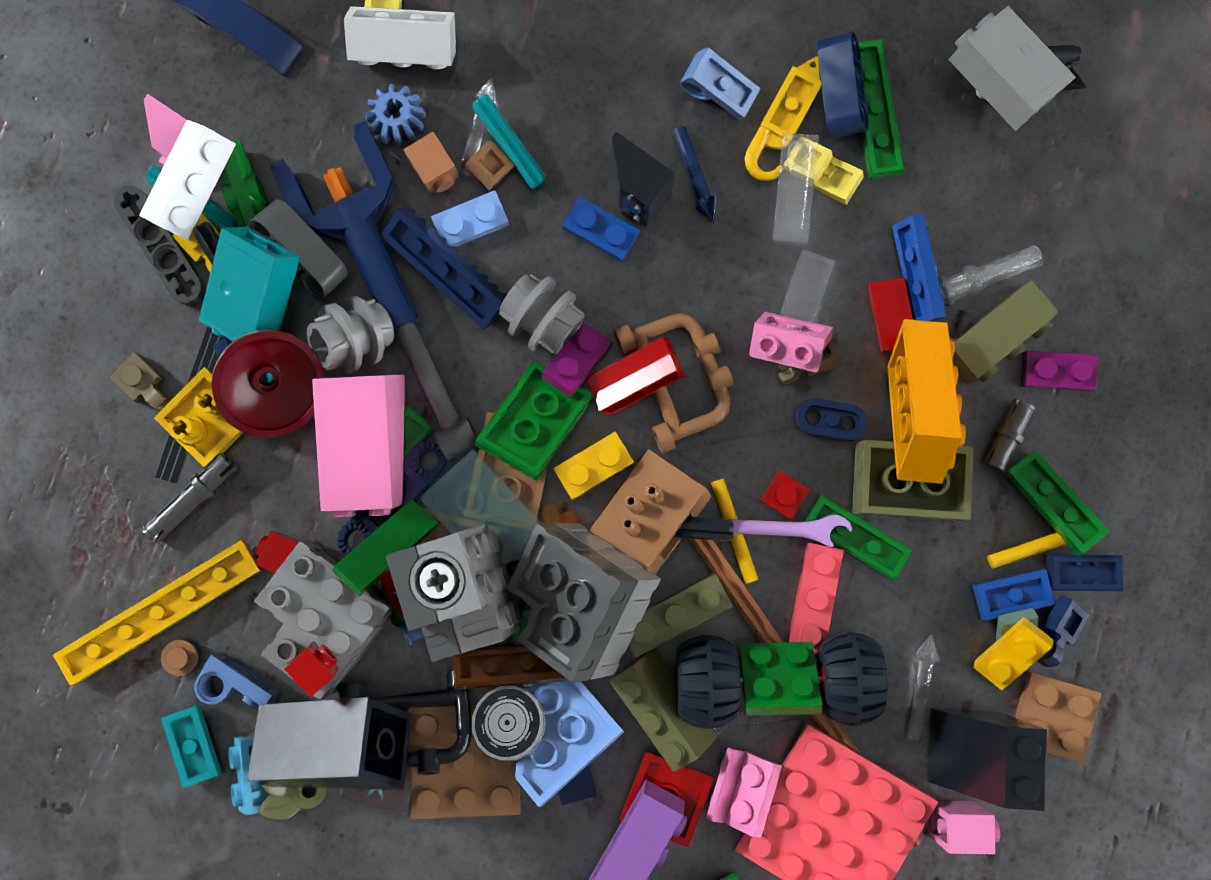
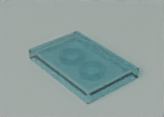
(476, 496)

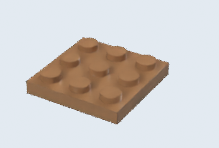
(464, 788)

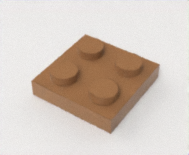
(1063, 710)

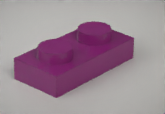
(576, 360)
(1059, 371)

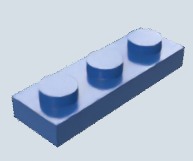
(919, 268)

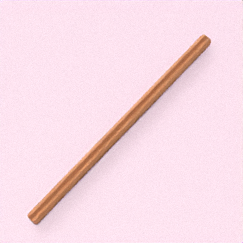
(758, 622)

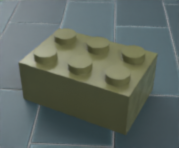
(881, 494)

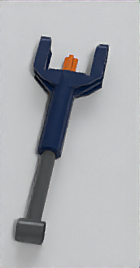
(356, 221)

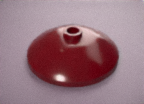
(268, 407)

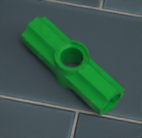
(242, 187)

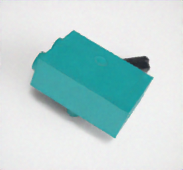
(246, 282)

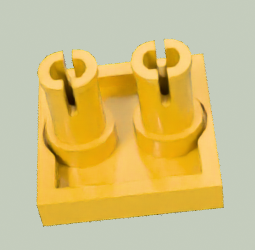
(196, 421)

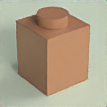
(432, 163)

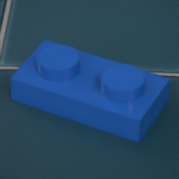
(600, 229)
(1013, 594)

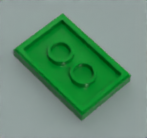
(532, 423)

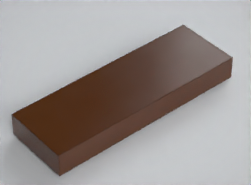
(501, 668)

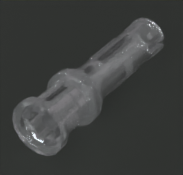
(974, 279)

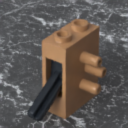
(655, 512)

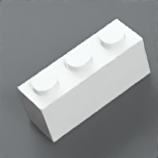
(400, 37)
(187, 179)

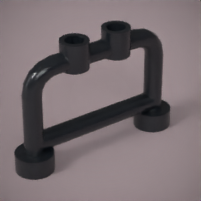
(426, 760)

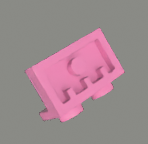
(789, 341)
(744, 791)

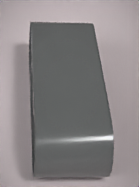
(318, 266)

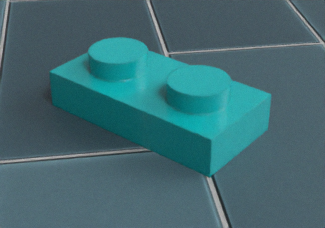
(191, 746)

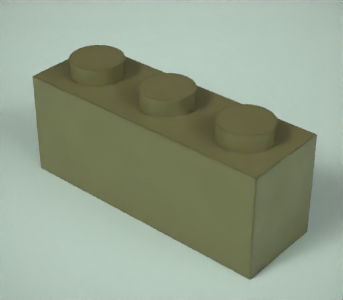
(1002, 332)
(679, 613)
(650, 695)

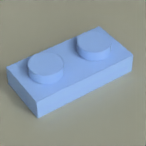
(471, 219)

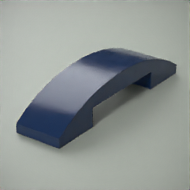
(248, 29)

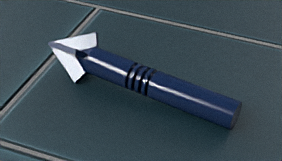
(706, 201)

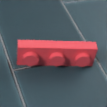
(816, 595)

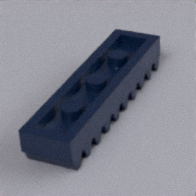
(444, 266)

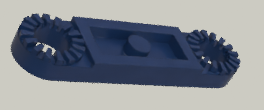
(415, 484)

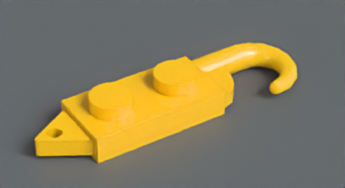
(784, 115)

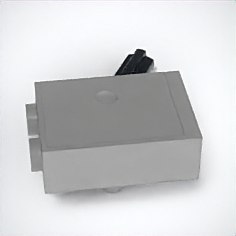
(1013, 66)

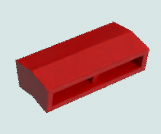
(636, 376)

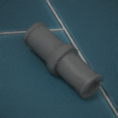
(1009, 435)

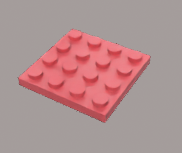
(837, 815)

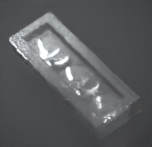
(795, 187)

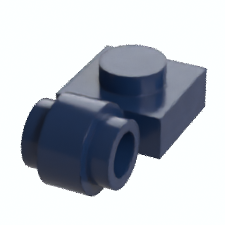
(1065, 624)

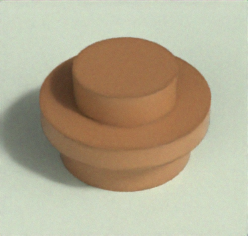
(179, 657)

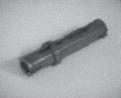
(200, 488)

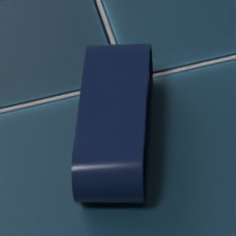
(843, 85)

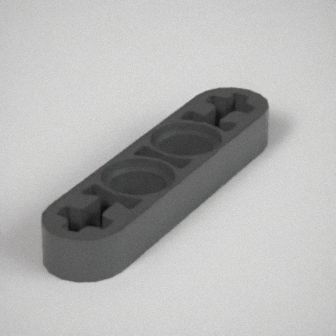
(158, 247)

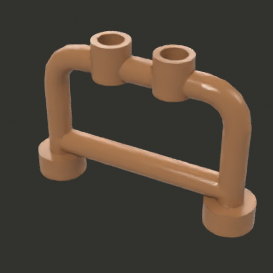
(718, 378)

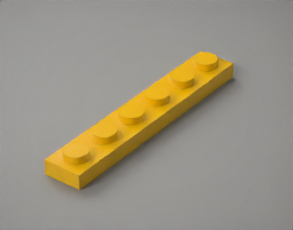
(157, 613)

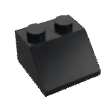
(639, 181)

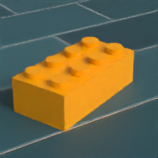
(924, 402)

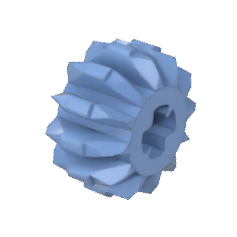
(384, 123)

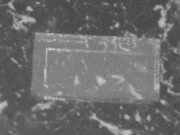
(807, 286)

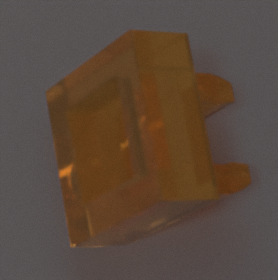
(551, 515)

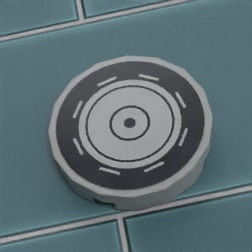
(508, 723)

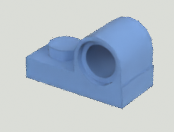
(717, 80)
(235, 678)

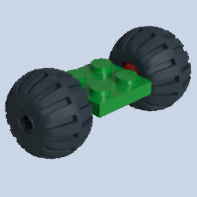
(781, 679)

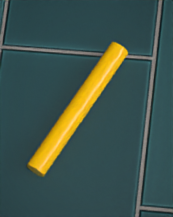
(738, 542)
(1025, 550)

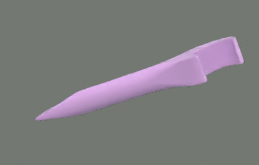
(816, 530)

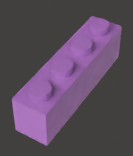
(642, 836)

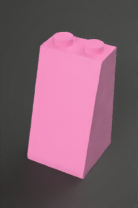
(360, 443)

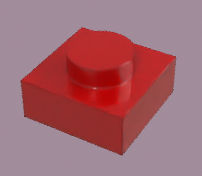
(784, 495)

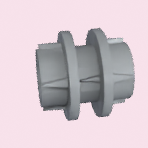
(541, 313)
(350, 334)

